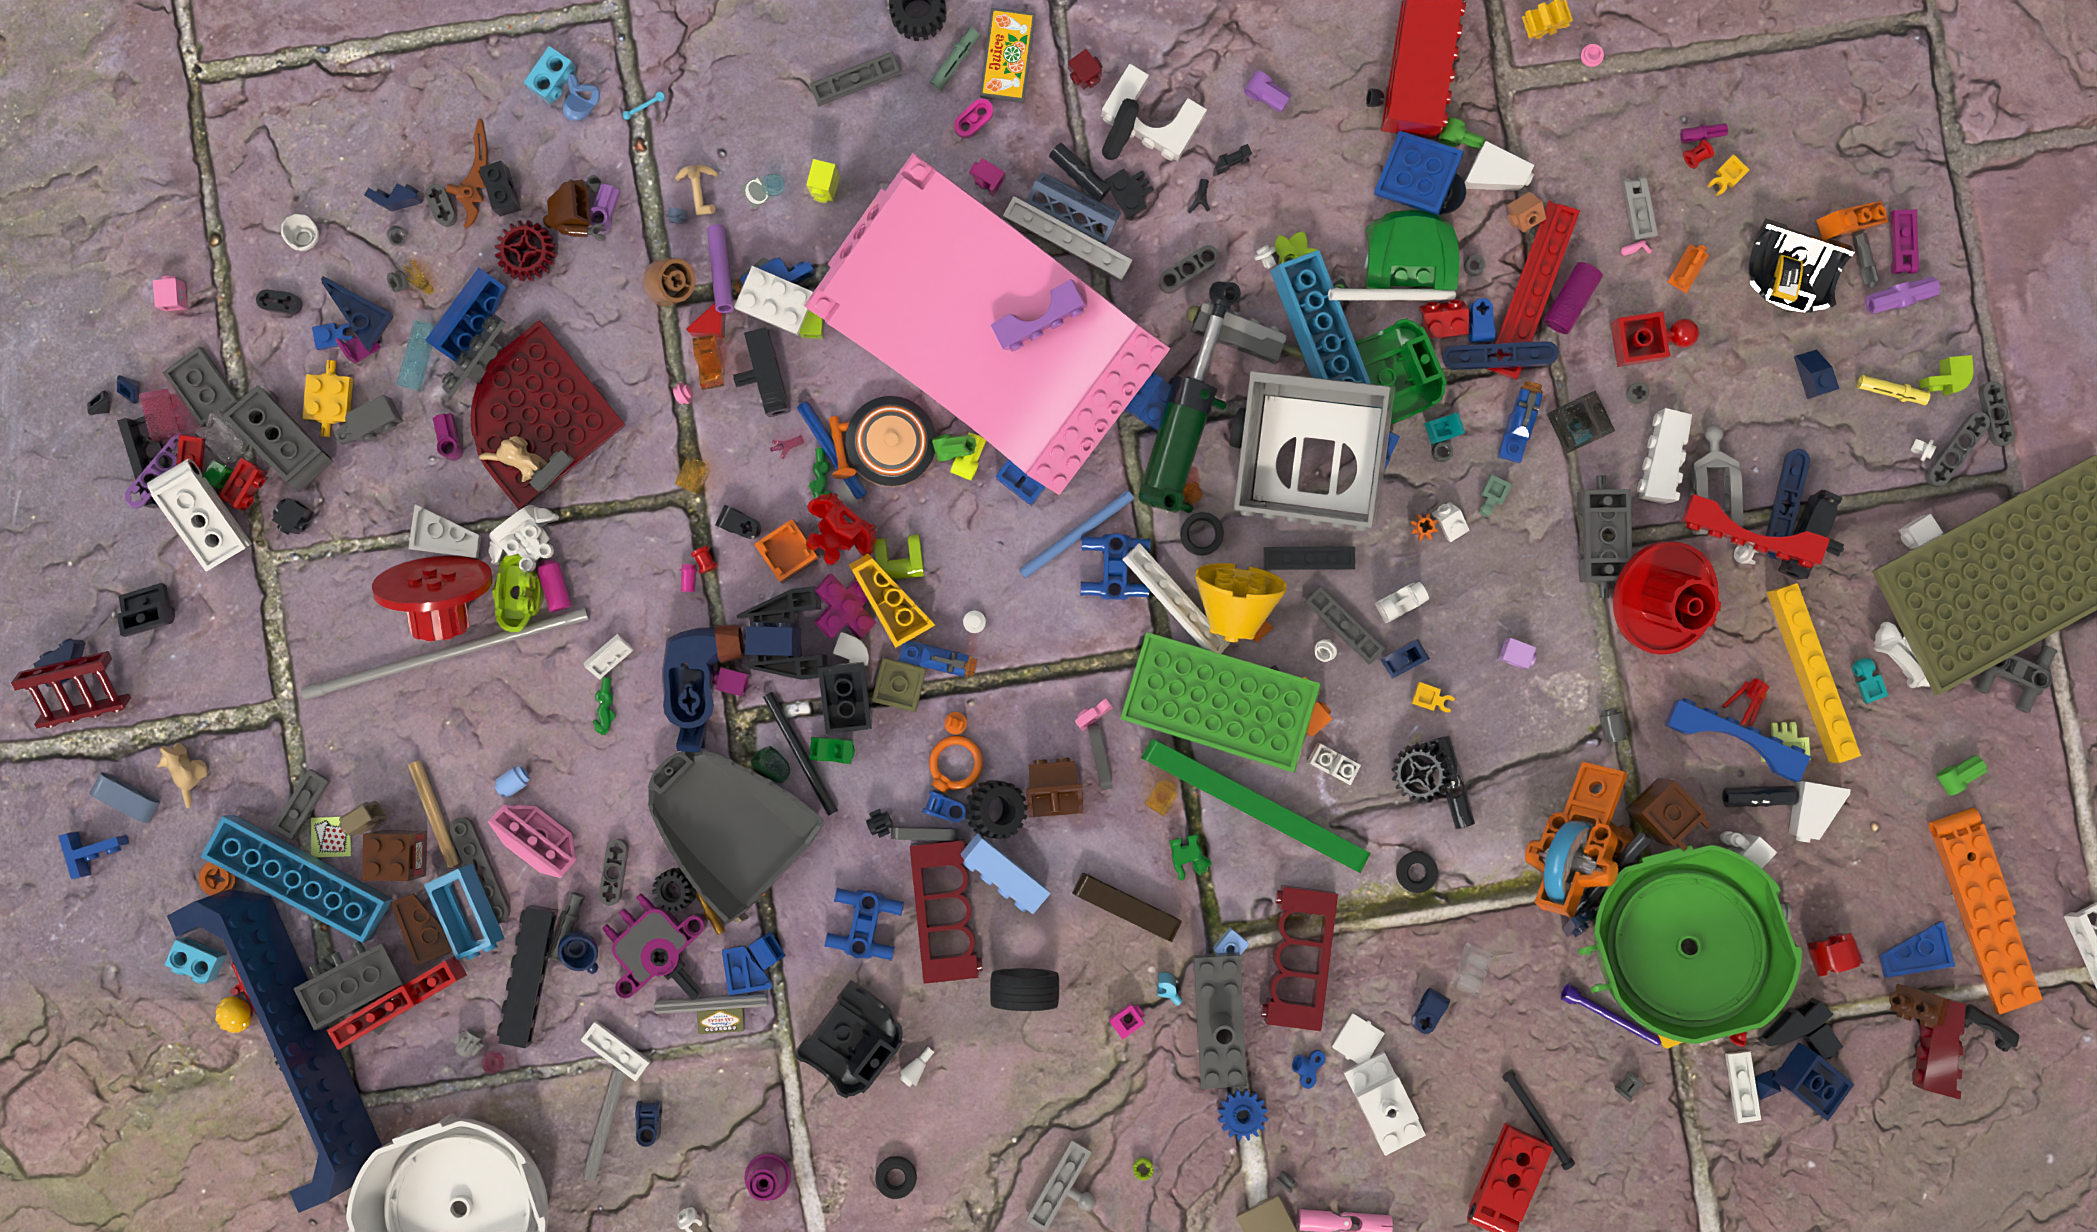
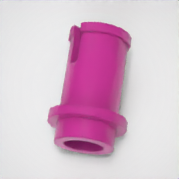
(688, 577)

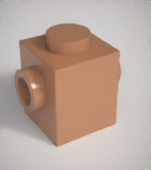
(1526, 212)

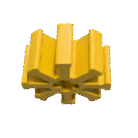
(1547, 18)

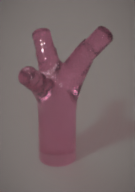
(786, 445)

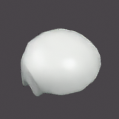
(300, 232)

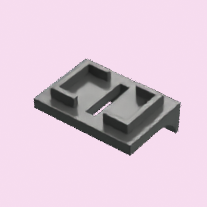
(558, 463)

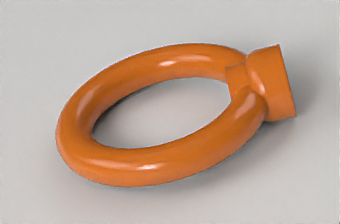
(943, 783)

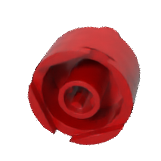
(1836, 954)

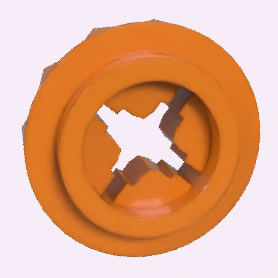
(209, 884)

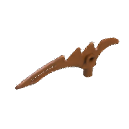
(468, 190)

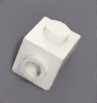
(1451, 521)

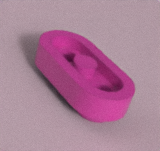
(973, 119)

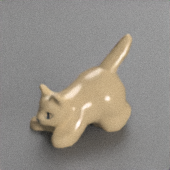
(514, 453)
(184, 772)

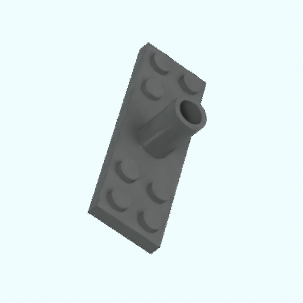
(1220, 1020)

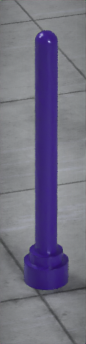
(1571, 995)

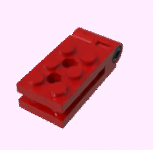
(1503, 1203)

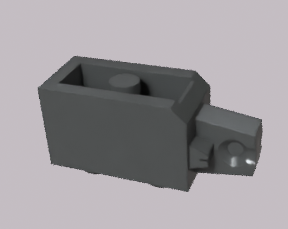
(368, 421)

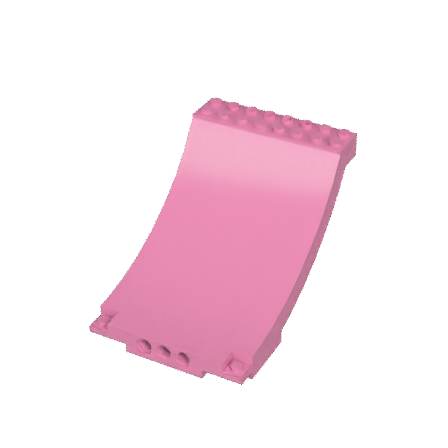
(920, 295)

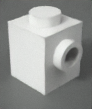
(1920, 531)

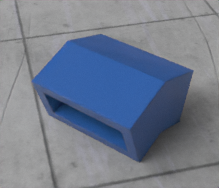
(767, 950)

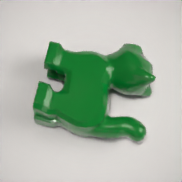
(1188, 853)

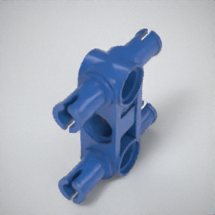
(1114, 567)
(864, 924)

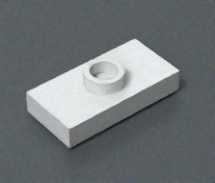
(608, 656)

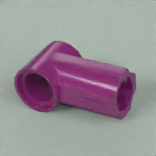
(447, 434)

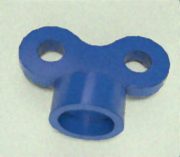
(1307, 1067)

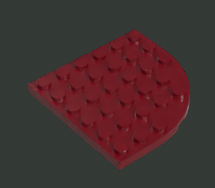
(543, 398)

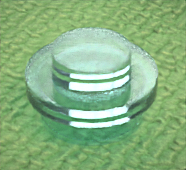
(773, 184)

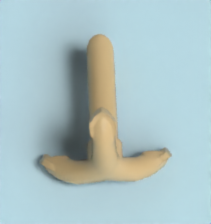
(694, 174)

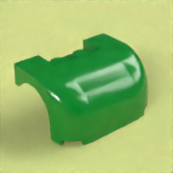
(1406, 360)

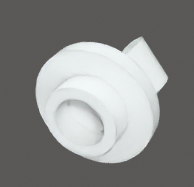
(1264, 253)
(1923, 448)
(1744, 554)
(687, 1217)

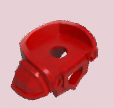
(837, 531)

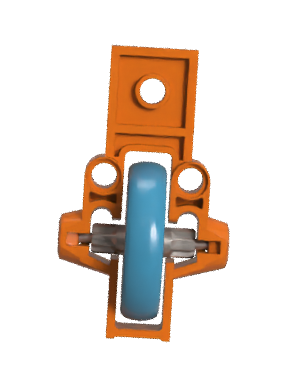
(1571, 853)

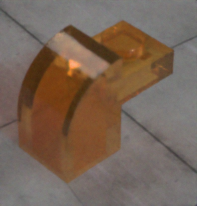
(710, 362)

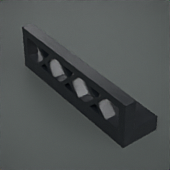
(137, 451)

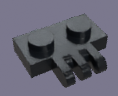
(1129, 192)

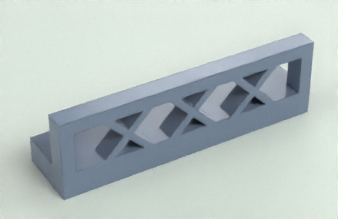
(1074, 200)

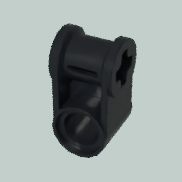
(735, 522)

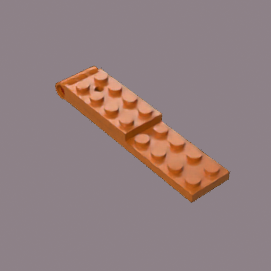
(1985, 909)

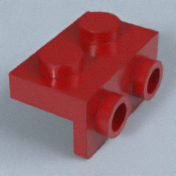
(1445, 318)
(243, 484)

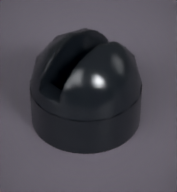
(1373, 97)

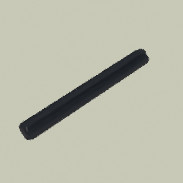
(1624, 859)

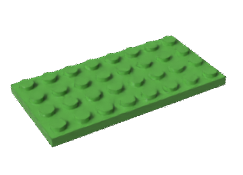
(1221, 702)

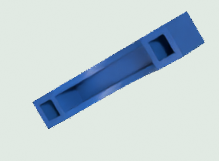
(1781, 759)

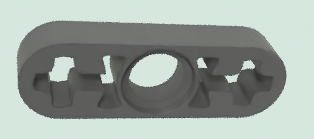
(1985, 400)
(1100, 757)
(924, 833)
(609, 854)

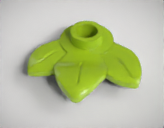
(1292, 248)

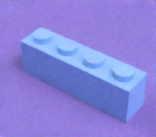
(1005, 874)

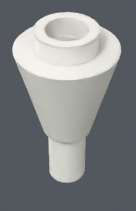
(914, 1070)

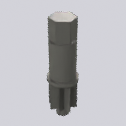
(1866, 260)

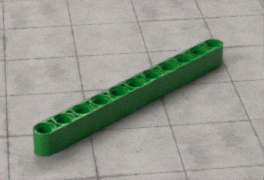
(1255, 805)

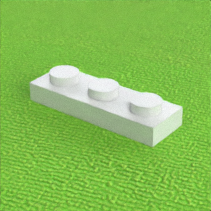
(615, 1050)
(1743, 1086)

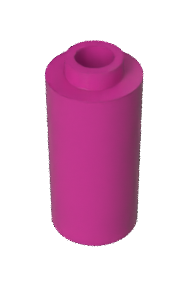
(553, 586)

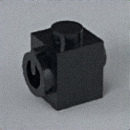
(292, 516)

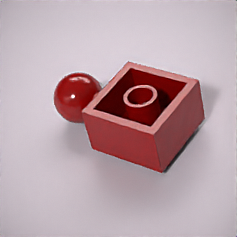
(1655, 337)

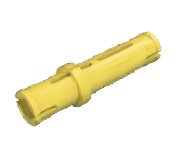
(1902, 392)

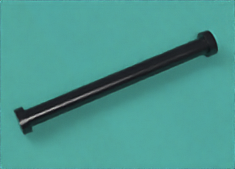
(1567, 1162)

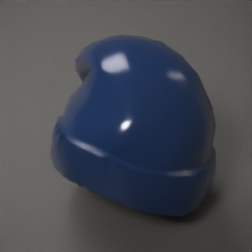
(579, 952)

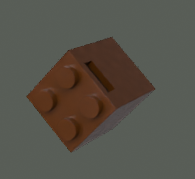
(1667, 812)

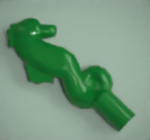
(819, 469)
(605, 715)

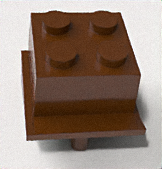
(1054, 789)

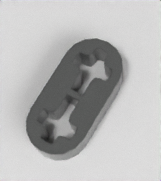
(436, 207)

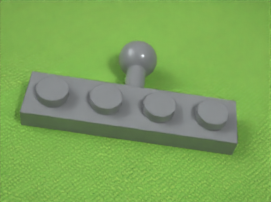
(1060, 1185)

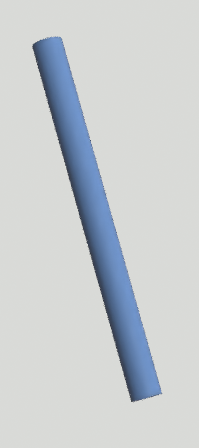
(1076, 534)

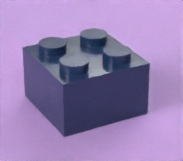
(769, 640)

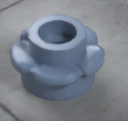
(677, 215)

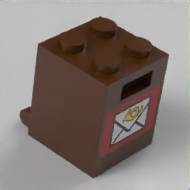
(394, 855)

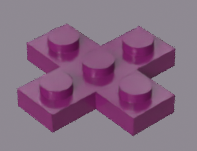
(843, 609)

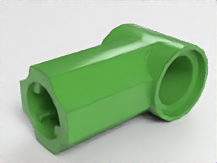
(950, 446)
(1955, 778)

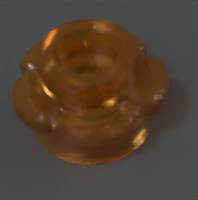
(1192, 493)

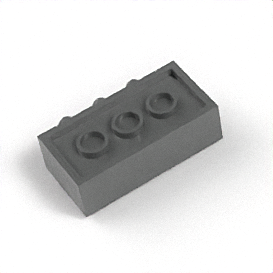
(348, 984)

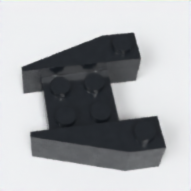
(785, 609)

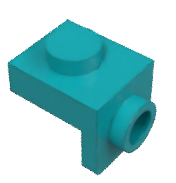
(1444, 428)

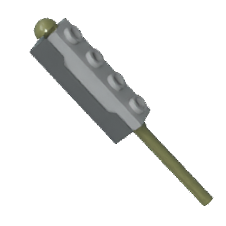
(1243, 334)

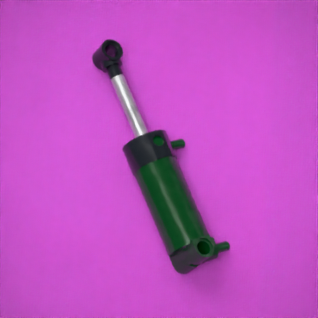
(1185, 417)

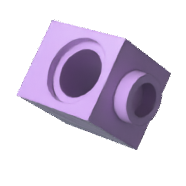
(1517, 653)

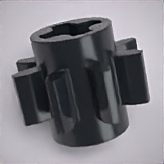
(879, 823)

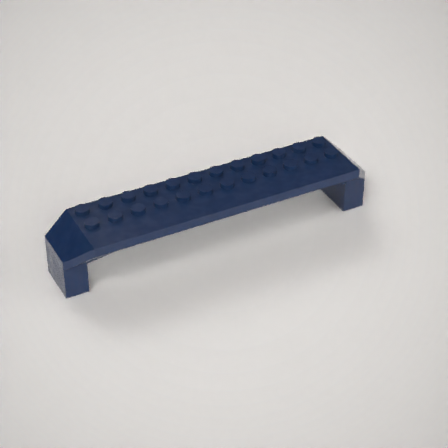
(305, 1055)

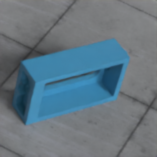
(453, 919)

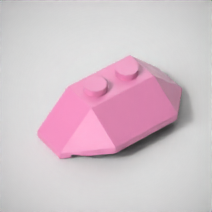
(535, 838)

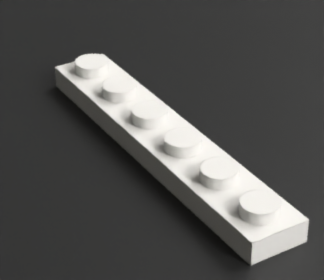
(1067, 238)
(1174, 599)

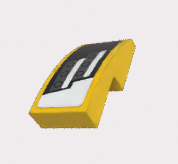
(1788, 278)

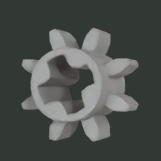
(468, 1043)

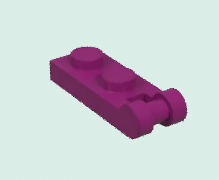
(1904, 241)

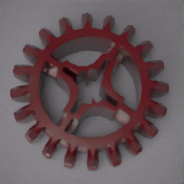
(525, 268)

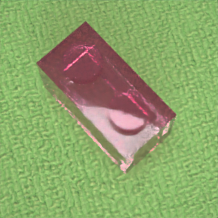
(160, 414)

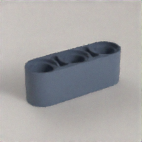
(124, 797)

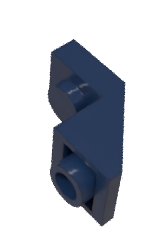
(400, 197)

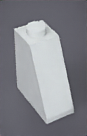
(1498, 170)
(1815, 809)

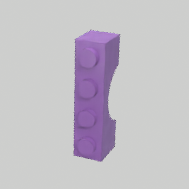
(1065, 302)

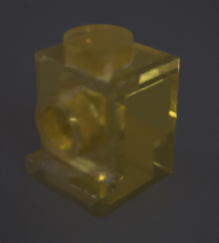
(1161, 806)

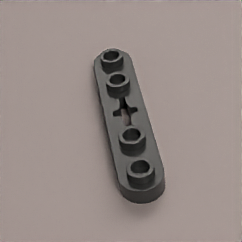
(471, 848)

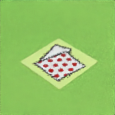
(328, 838)

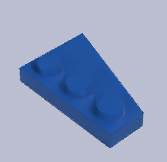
(1919, 953)

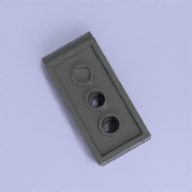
(293, 453)

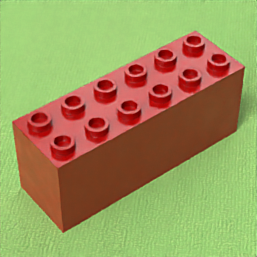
(1422, 67)

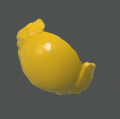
(233, 1014)

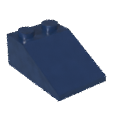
(1813, 1081)

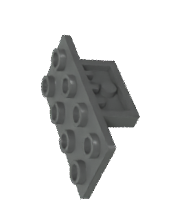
(477, 358)

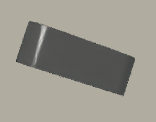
(1195, 261)

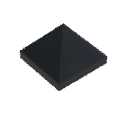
(99, 404)

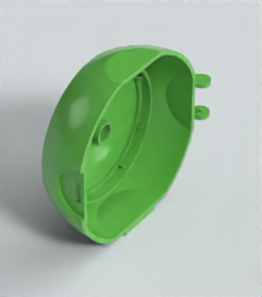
(1742, 940)

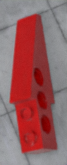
(396, 1002)

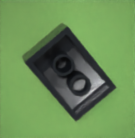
(845, 697)

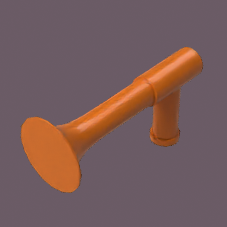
(843, 470)

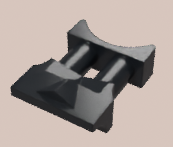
(1226, 161)

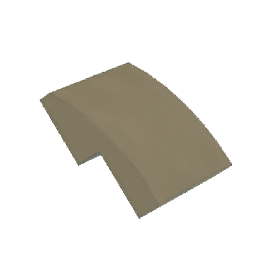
(1267, 1216)

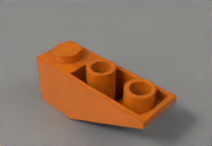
(1852, 220)

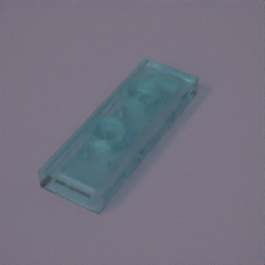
(416, 356)

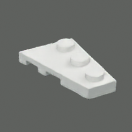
(441, 535)

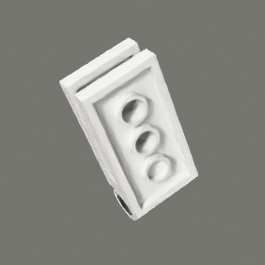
(183, 497)

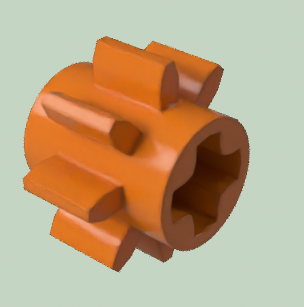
(1429, 524)

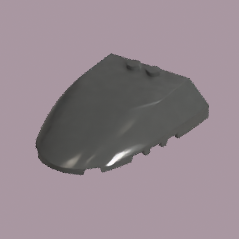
(728, 827)

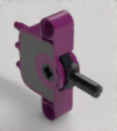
(644, 941)

